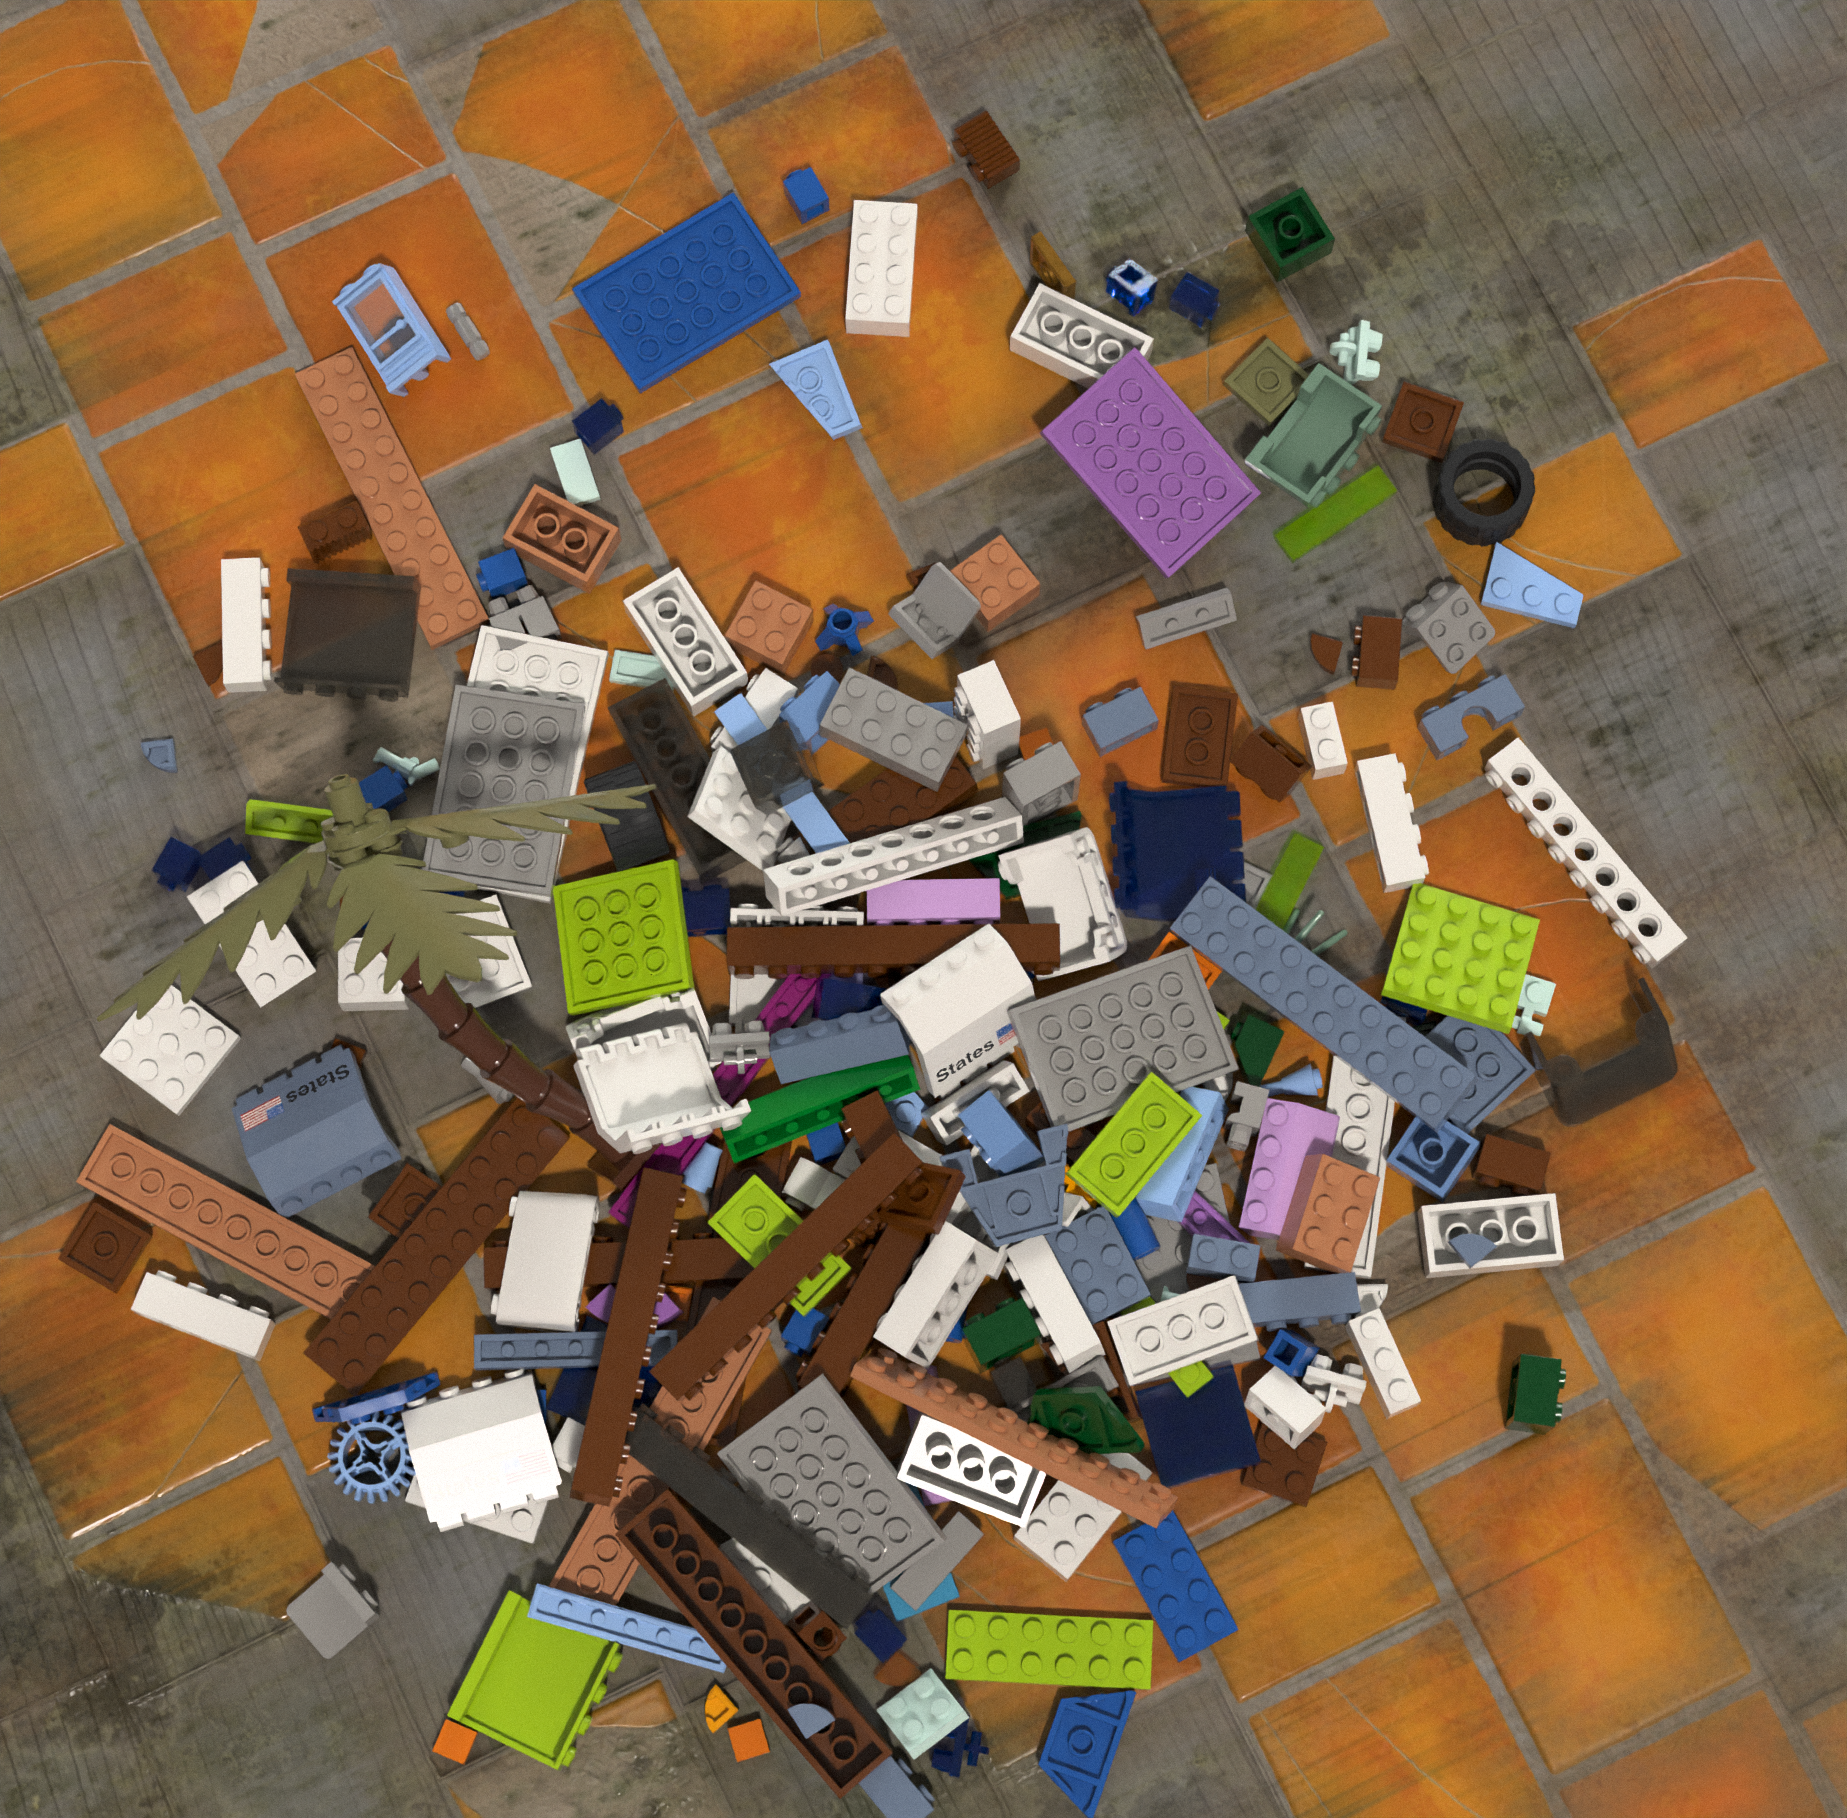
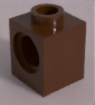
(811, 1619)

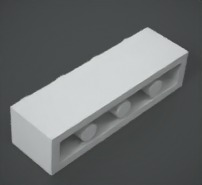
(245, 625)
(1390, 822)
(1055, 1303)
(204, 1316)

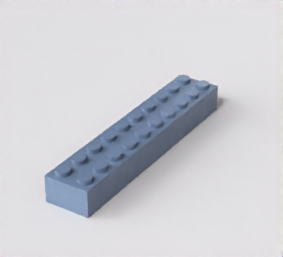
(1324, 1004)

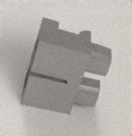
(532, 612)
(1249, 1116)

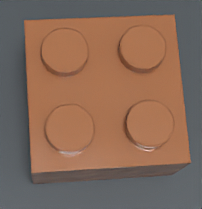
(997, 581)
(769, 627)

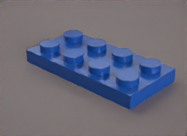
(1175, 1587)

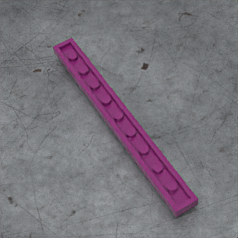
(779, 1013)

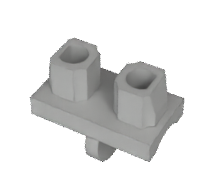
(739, 1048)

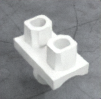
(1332, 1386)

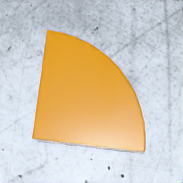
(718, 1709)

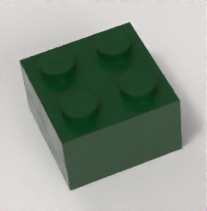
(1289, 234)
(1000, 1334)
(1534, 1394)

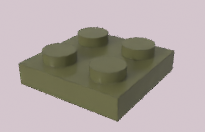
(1267, 382)

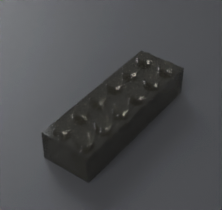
(675, 761)

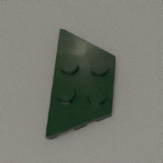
(1032, 833)
(1086, 1418)

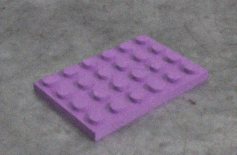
(1150, 462)

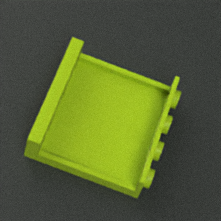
(535, 1684)

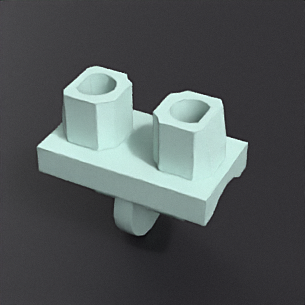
(1353, 351)

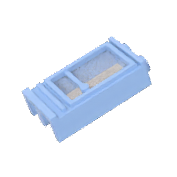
(390, 327)

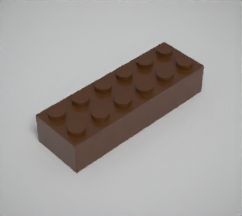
(896, 802)
(868, 1299)

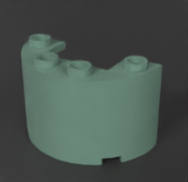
(1316, 438)

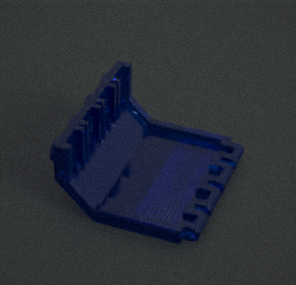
(1173, 846)

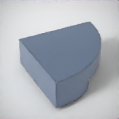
(161, 754)
(1472, 1248)
(810, 1718)

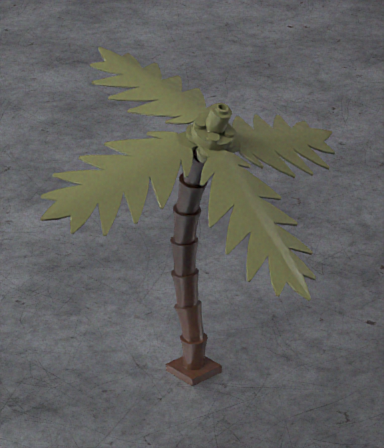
(413, 931)

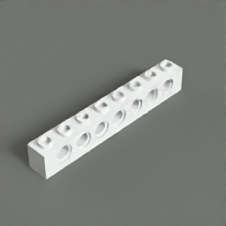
(1582, 834)
(893, 856)

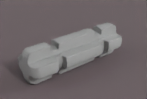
(467, 331)

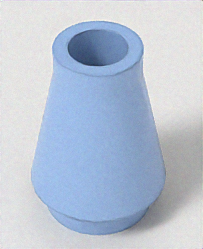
(702, 1169)

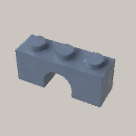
(1493, 701)

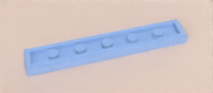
(806, 811)
(623, 1627)

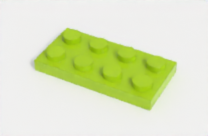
(1133, 1144)
(757, 1223)

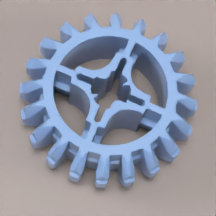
(360, 1465)

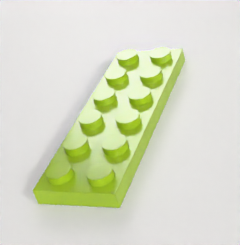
(1049, 1649)

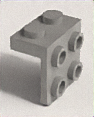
(936, 611)
(1449, 625)
(333, 1611)

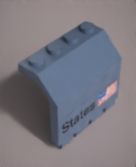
(312, 1132)

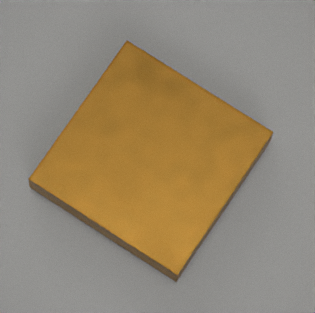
(1050, 266)

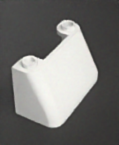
(1068, 885)
(641, 1018)
(546, 1261)

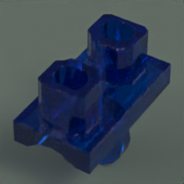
(951, 1761)

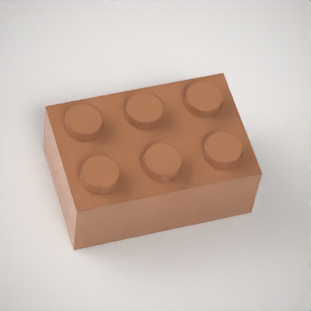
(562, 538)
(1328, 1213)

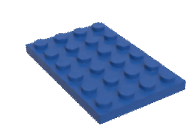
(686, 292)

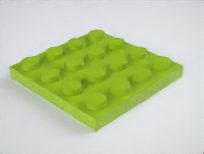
(623, 937)
(1461, 957)

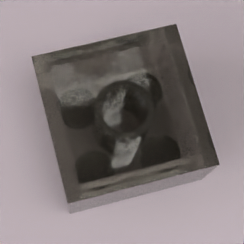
(776, 767)

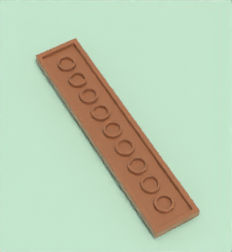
(391, 495)
(222, 1222)
(1014, 1437)
(598, 1562)

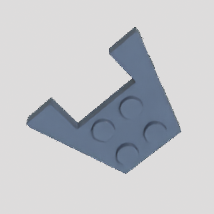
(1019, 1203)

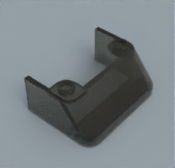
(1584, 1096)

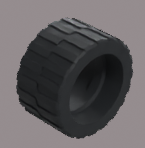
(1488, 456)
(639, 833)

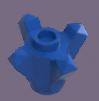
(843, 628)

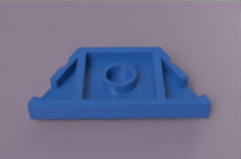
(387, 1398)
(1085, 1744)

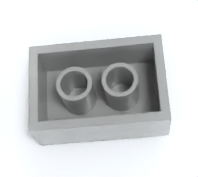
(1041, 783)

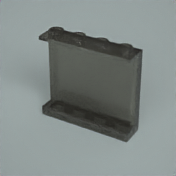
(349, 634)

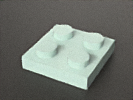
(922, 1713)

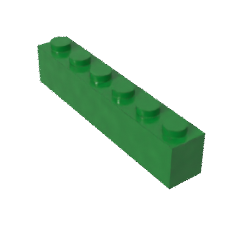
(815, 1104)

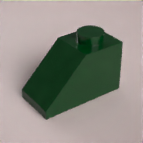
(1255, 1048)

